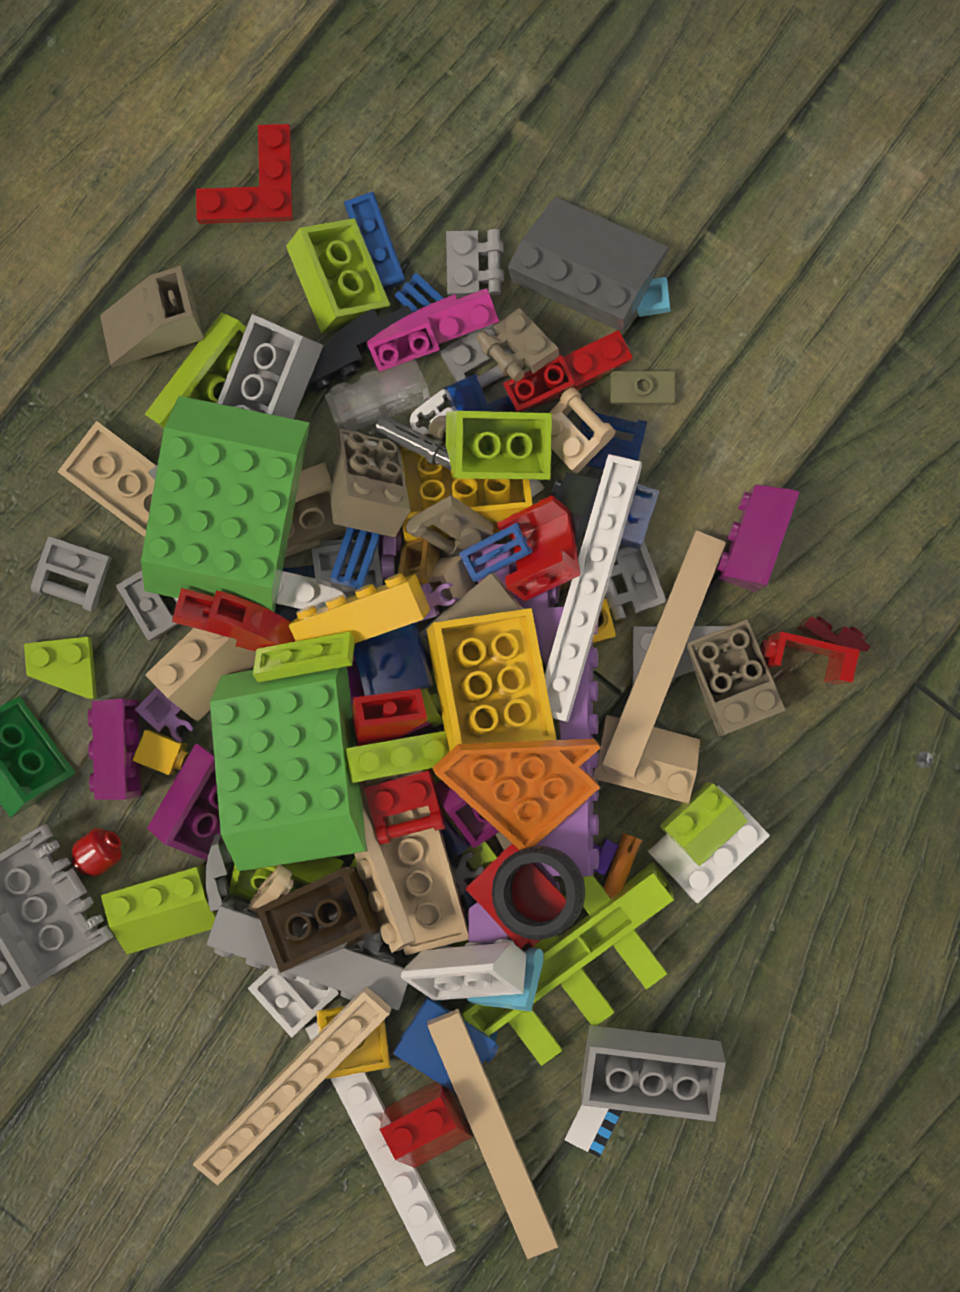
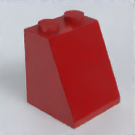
(424, 1125)

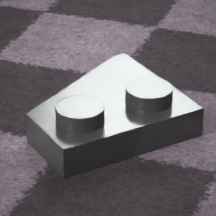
(324, 561)

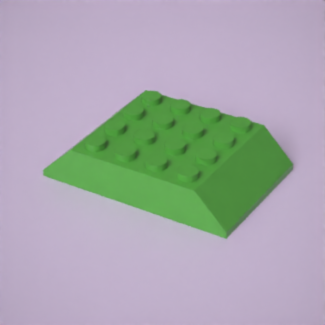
(223, 502)
(286, 768)

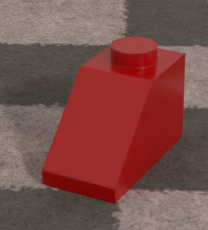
(387, 715)

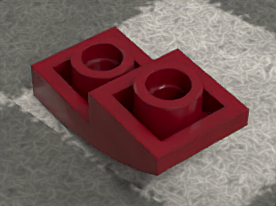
(820, 629)

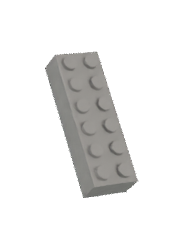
(349, 970)

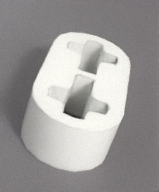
(427, 409)

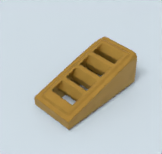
(419, 558)

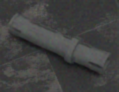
(432, 449)

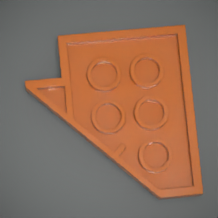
(522, 784)

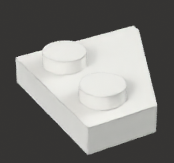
(290, 1000)

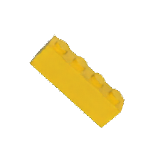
(366, 613)

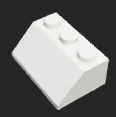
(701, 880)
(468, 971)

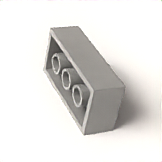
(270, 369)
(652, 1073)

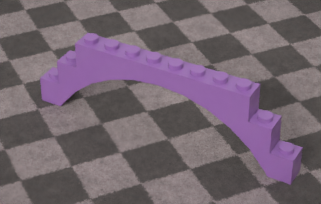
(576, 832)

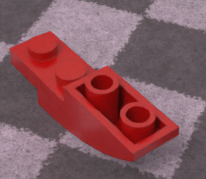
(567, 372)
(233, 618)

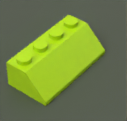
(203, 370)

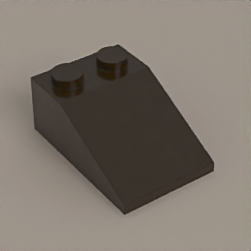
(318, 919)

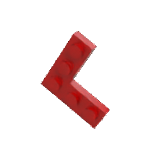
(265, 203)

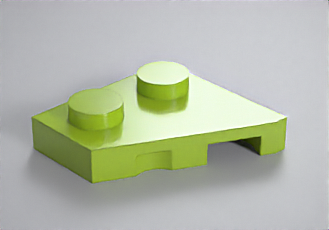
(63, 664)

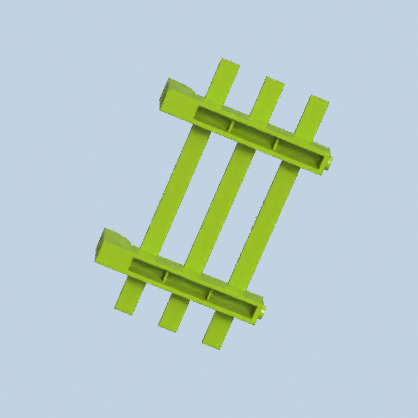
(608, 924)

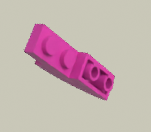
(429, 326)

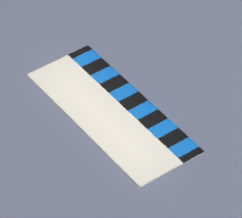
(592, 1128)

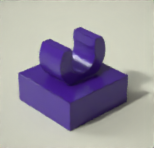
(606, 854)

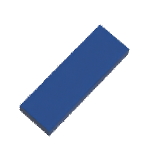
(376, 237)

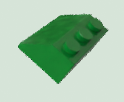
(28, 759)

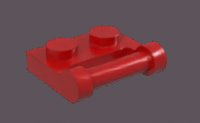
(403, 795)

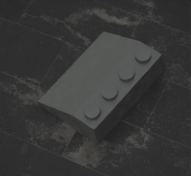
(587, 263)

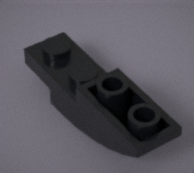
(342, 352)

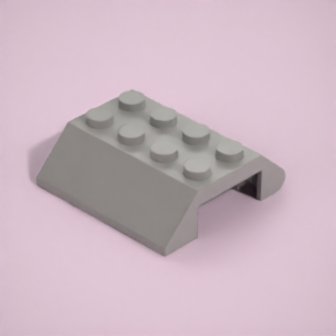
(41, 915)

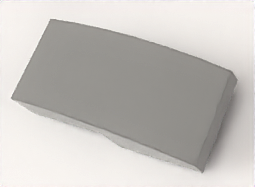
(217, 866)

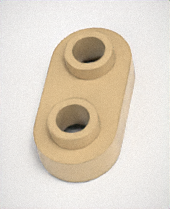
(272, 888)

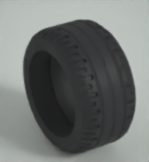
(503, 899)

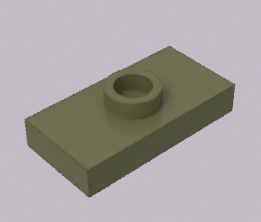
(642, 387)

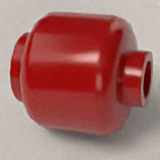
(96, 852)

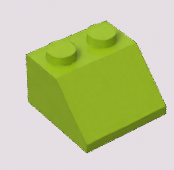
(704, 823)

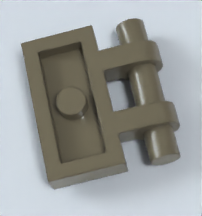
(524, 339)

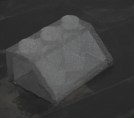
(377, 395)

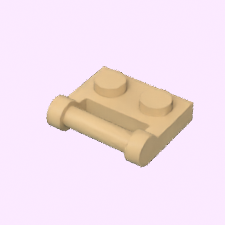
(568, 440)

